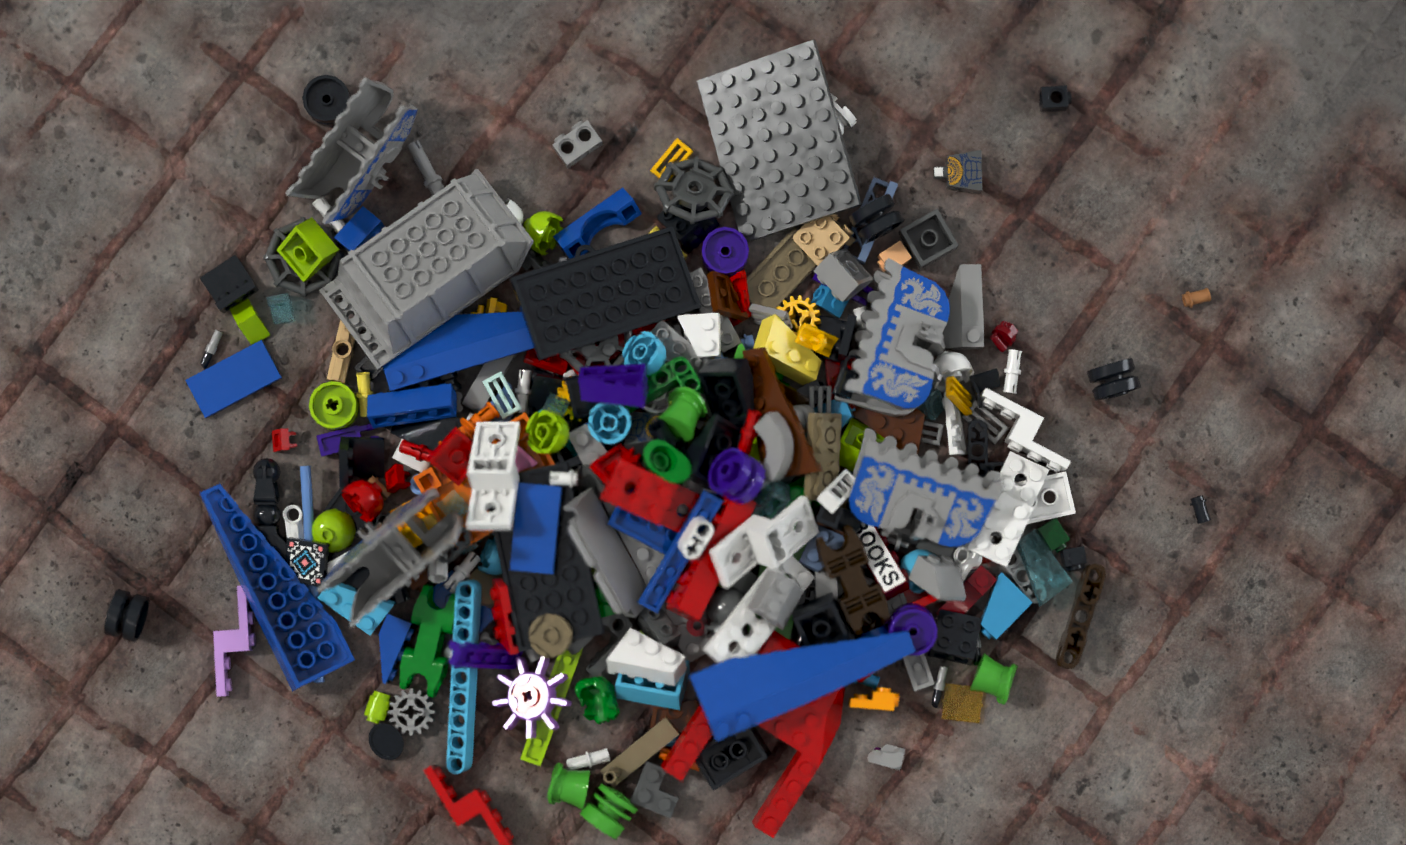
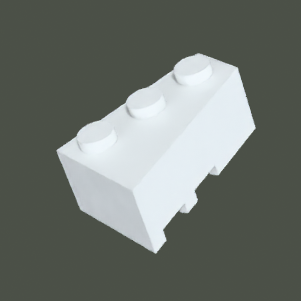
(646, 659)

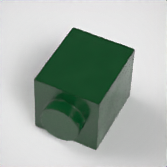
(1053, 535)

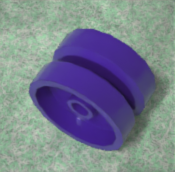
(724, 239)
(736, 476)
(915, 616)

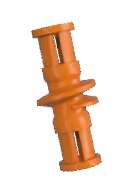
(486, 414)

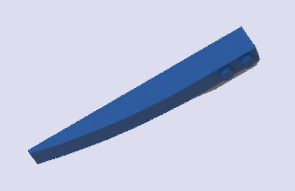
(459, 345)
(293, 621)
(762, 686)

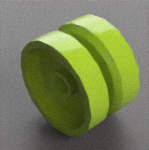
(323, 399)

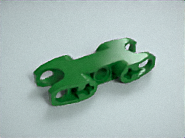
(426, 656)

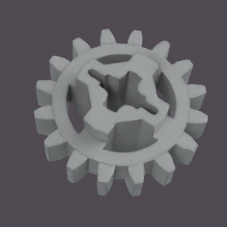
(411, 722)

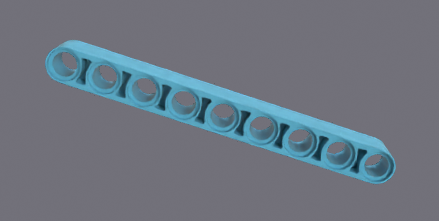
(458, 685)

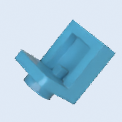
(825, 300)

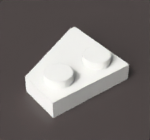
(703, 333)

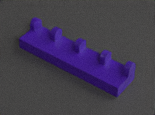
(482, 656)

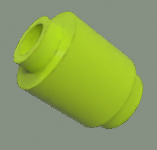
(377, 707)

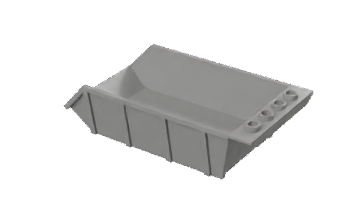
(427, 267)

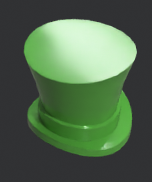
(683, 412)
(994, 678)
(568, 786)

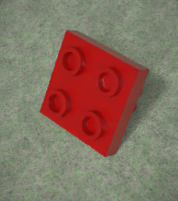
(604, 465)

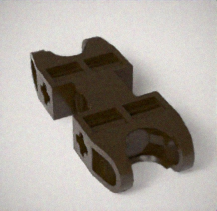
(846, 564)

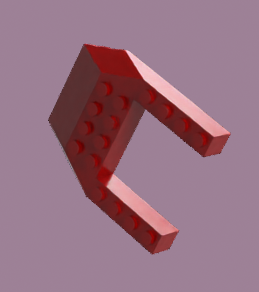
(805, 728)

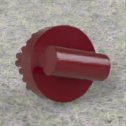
(1004, 335)

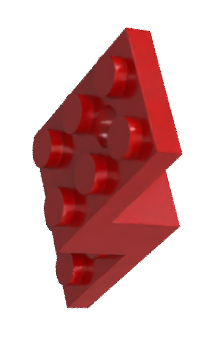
(652, 497)
(468, 806)

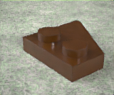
(724, 296)

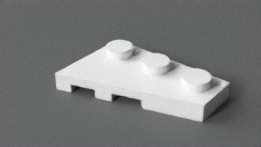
(955, 429)

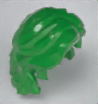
(599, 698)

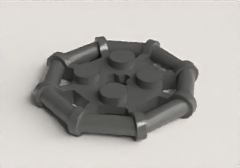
(694, 199)
(279, 279)
(597, 353)

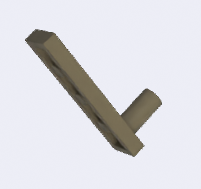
(639, 752)

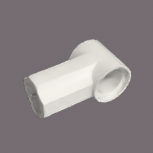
(294, 528)
(438, 570)

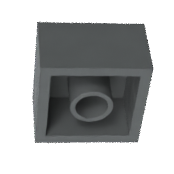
(928, 239)

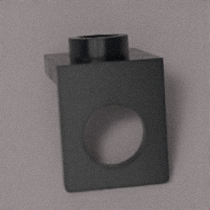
(983, 380)

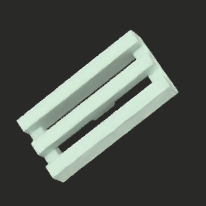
(510, 411)

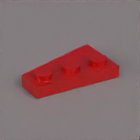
(500, 613)

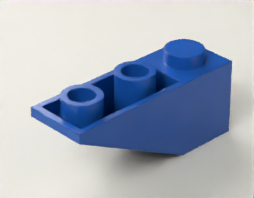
(392, 640)

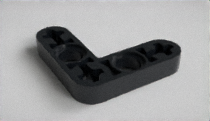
(987, 465)

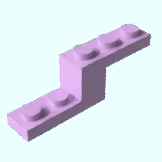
(232, 641)

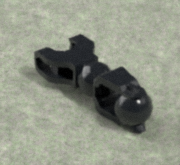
(266, 498)

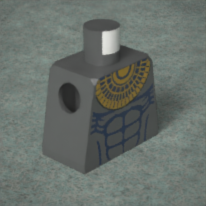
(962, 172)
(639, 434)

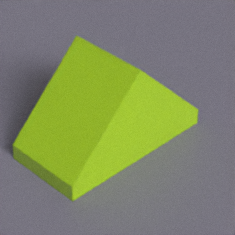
(249, 322)

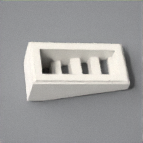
(835, 493)

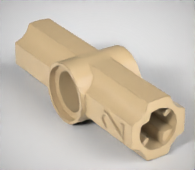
(340, 363)

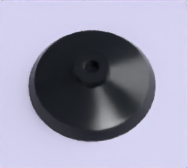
(386, 741)

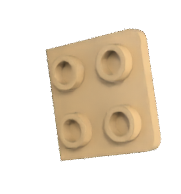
(823, 237)

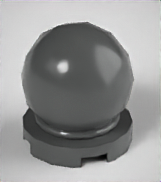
(721, 606)

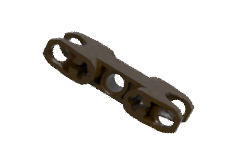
(1080, 629)

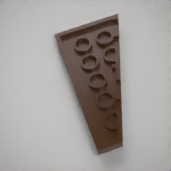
(769, 398)

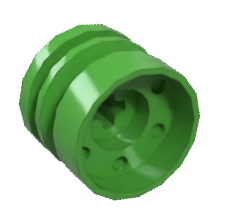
(608, 811)

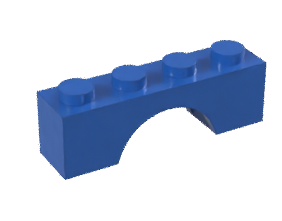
(615, 210)

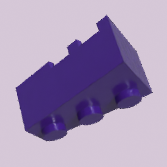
(614, 384)

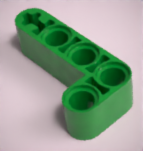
(674, 379)

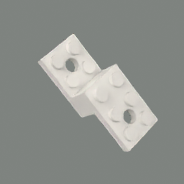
(1023, 431)
(493, 476)
(1010, 510)
(764, 541)

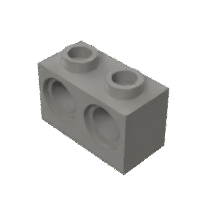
(581, 148)

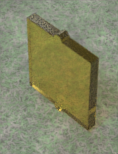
(961, 703)

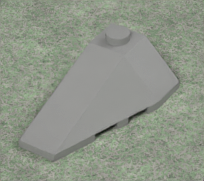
(966, 318)

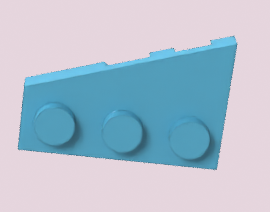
(341, 599)

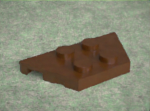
(904, 428)

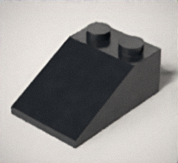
(728, 388)
(426, 432)
(711, 441)
(731, 756)

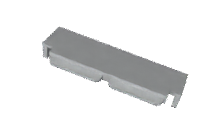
(606, 553)

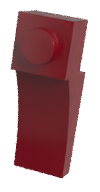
(974, 588)

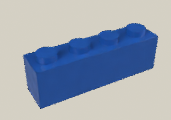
(412, 405)

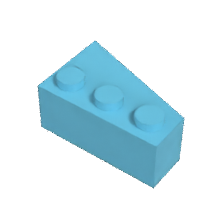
(652, 693)

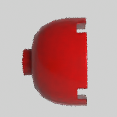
(364, 498)

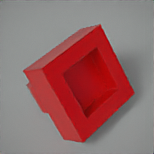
(281, 440)
(395, 478)

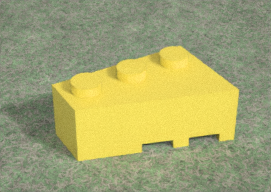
(786, 355)

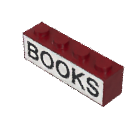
(882, 562)

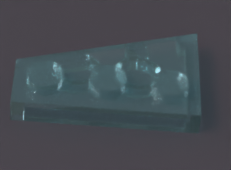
(1042, 568)

